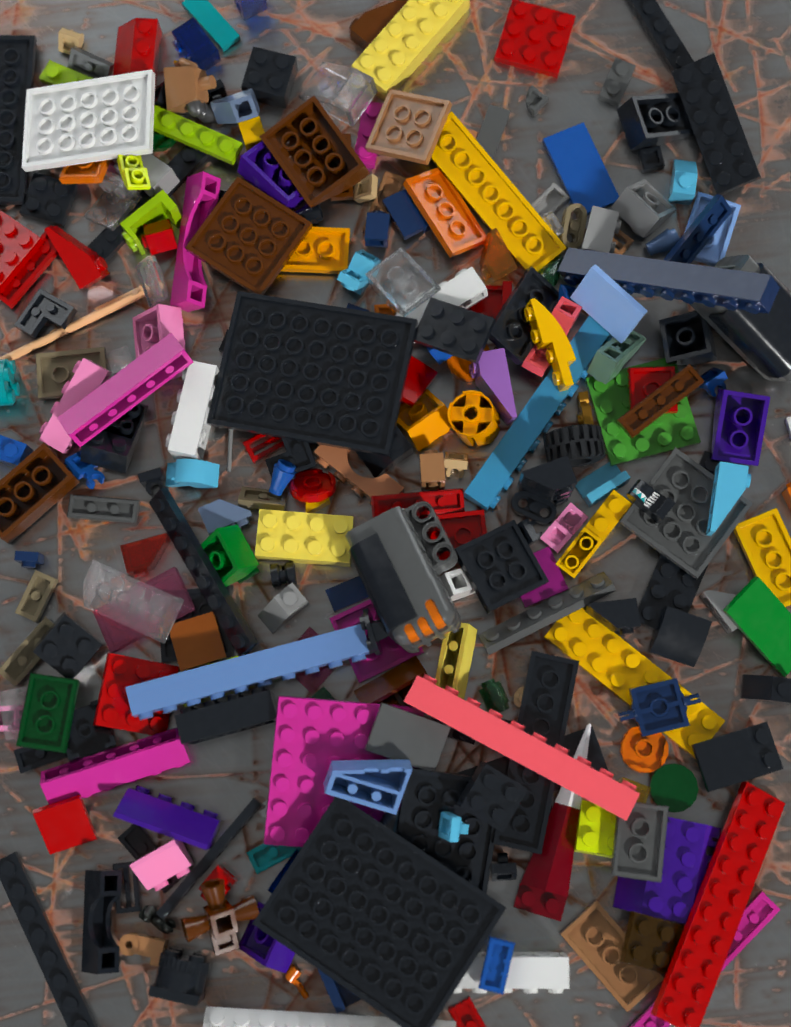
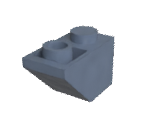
(236, 107)
(223, 514)

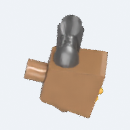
(188, 90)

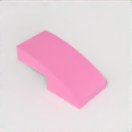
(564, 527)

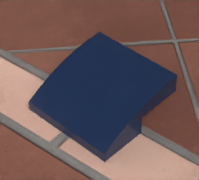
(405, 214)

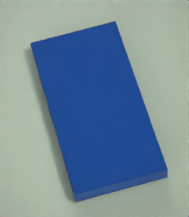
(580, 168)

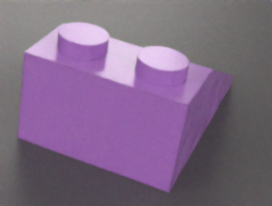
(494, 381)

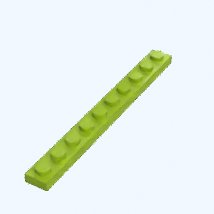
(165, 122)

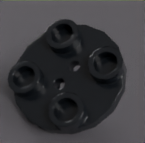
(375, 631)

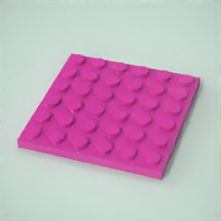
(305, 742)

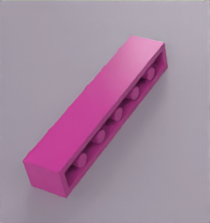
(125, 390)
(115, 767)

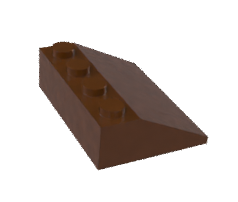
(314, 153)

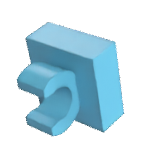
(451, 826)

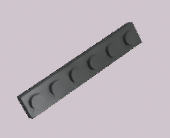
(546, 612)

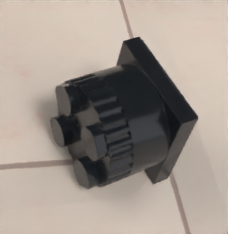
(180, 977)

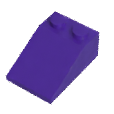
(739, 426)

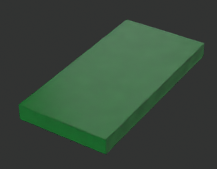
(764, 623)

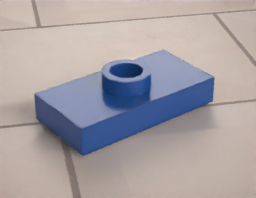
(496, 965)

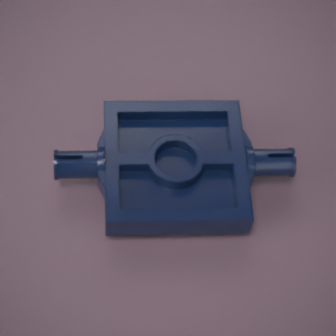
(659, 707)

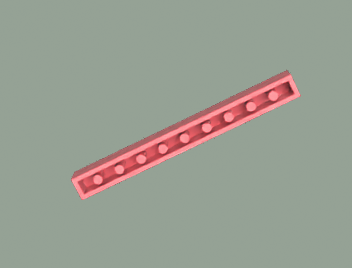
(521, 747)

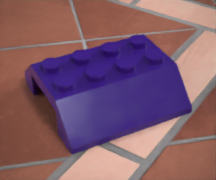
(682, 874)

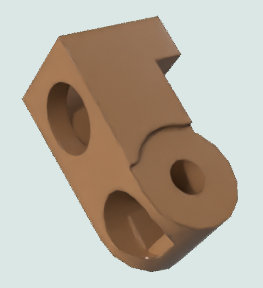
(143, 945)

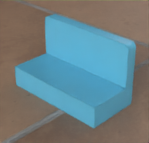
(601, 483)

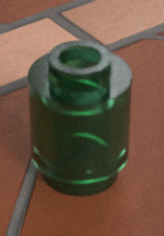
(494, 696)

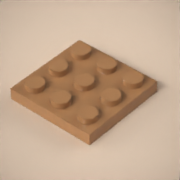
(408, 126)

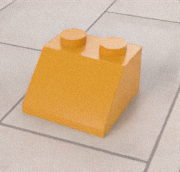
(424, 421)

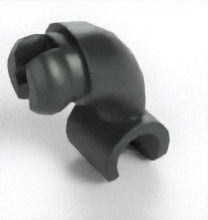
(148, 915)

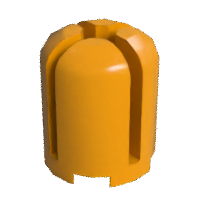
(474, 418)

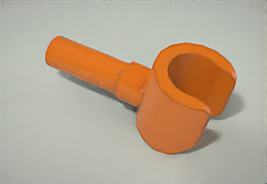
(292, 975)

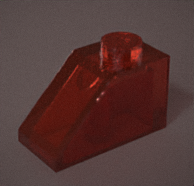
(144, 554)

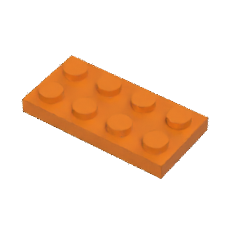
(445, 212)

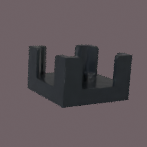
(85, 737)

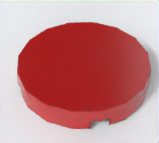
(313, 485)

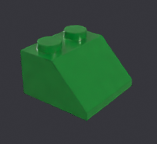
(230, 554)

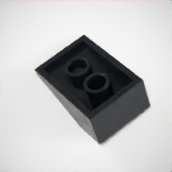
(654, 120)
(737, 756)

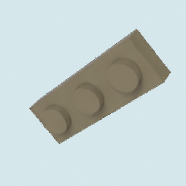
(24, 658)

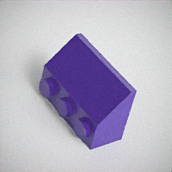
(266, 174)

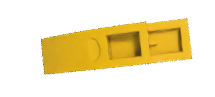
(549, 334)
(593, 533)

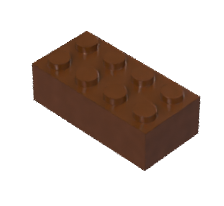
(32, 491)

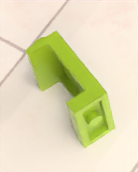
(154, 210)

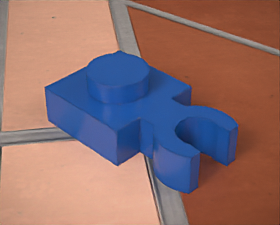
(82, 469)

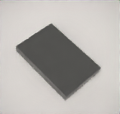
(407, 736)
(640, 843)

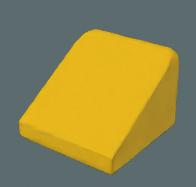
(317, 506)

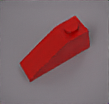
(79, 259)

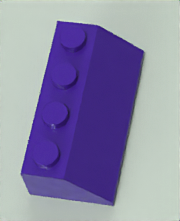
(168, 817)

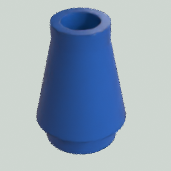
(281, 476)

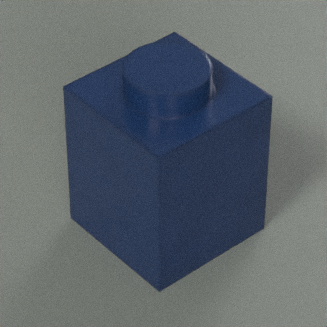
(377, 229)

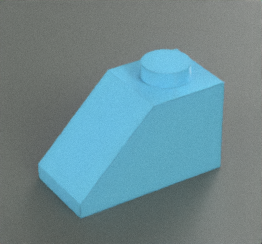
(683, 182)

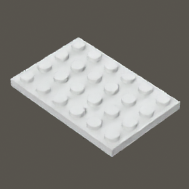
(89, 121)

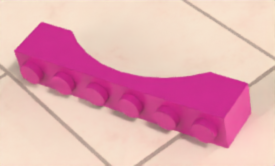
(188, 281)

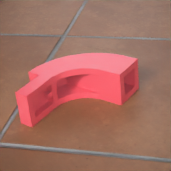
(566, 315)

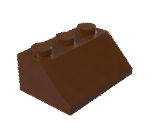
(393, 685)

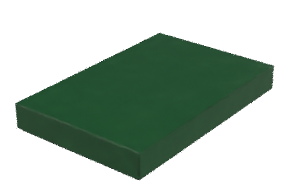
(48, 713)

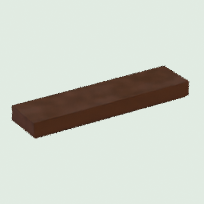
(660, 401)

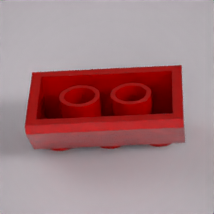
(138, 47)

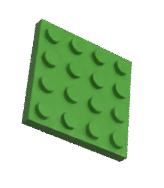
(662, 436)

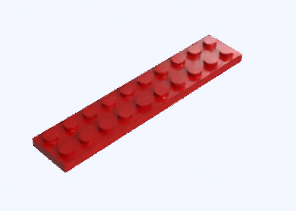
(718, 908)

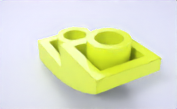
(133, 173)

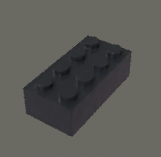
(227, 717)

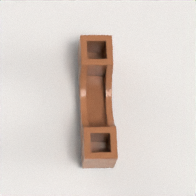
(337, 461)

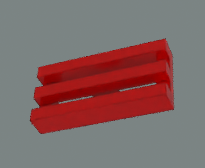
(255, 458)

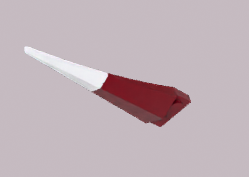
(548, 875)

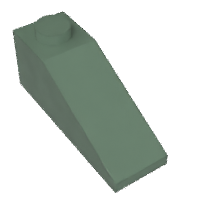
(614, 356)

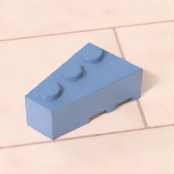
(369, 782)

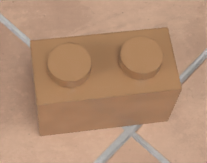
(432, 470)

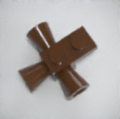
(219, 917)

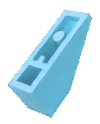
(728, 486)

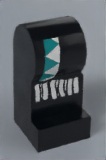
(650, 500)

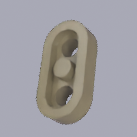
(574, 227)

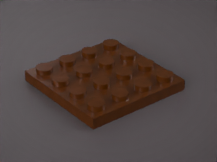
(249, 237)

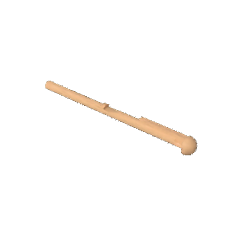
(100, 311)

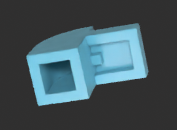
(354, 276)
(192, 473)

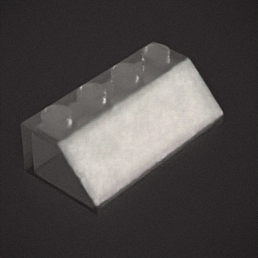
(130, 601)

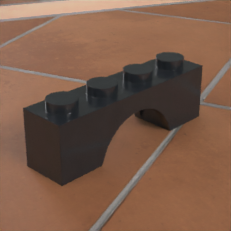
(99, 949)

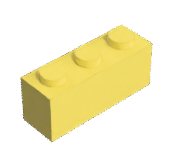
(456, 659)

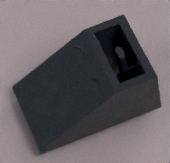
(116, 443)

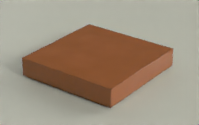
(197, 641)

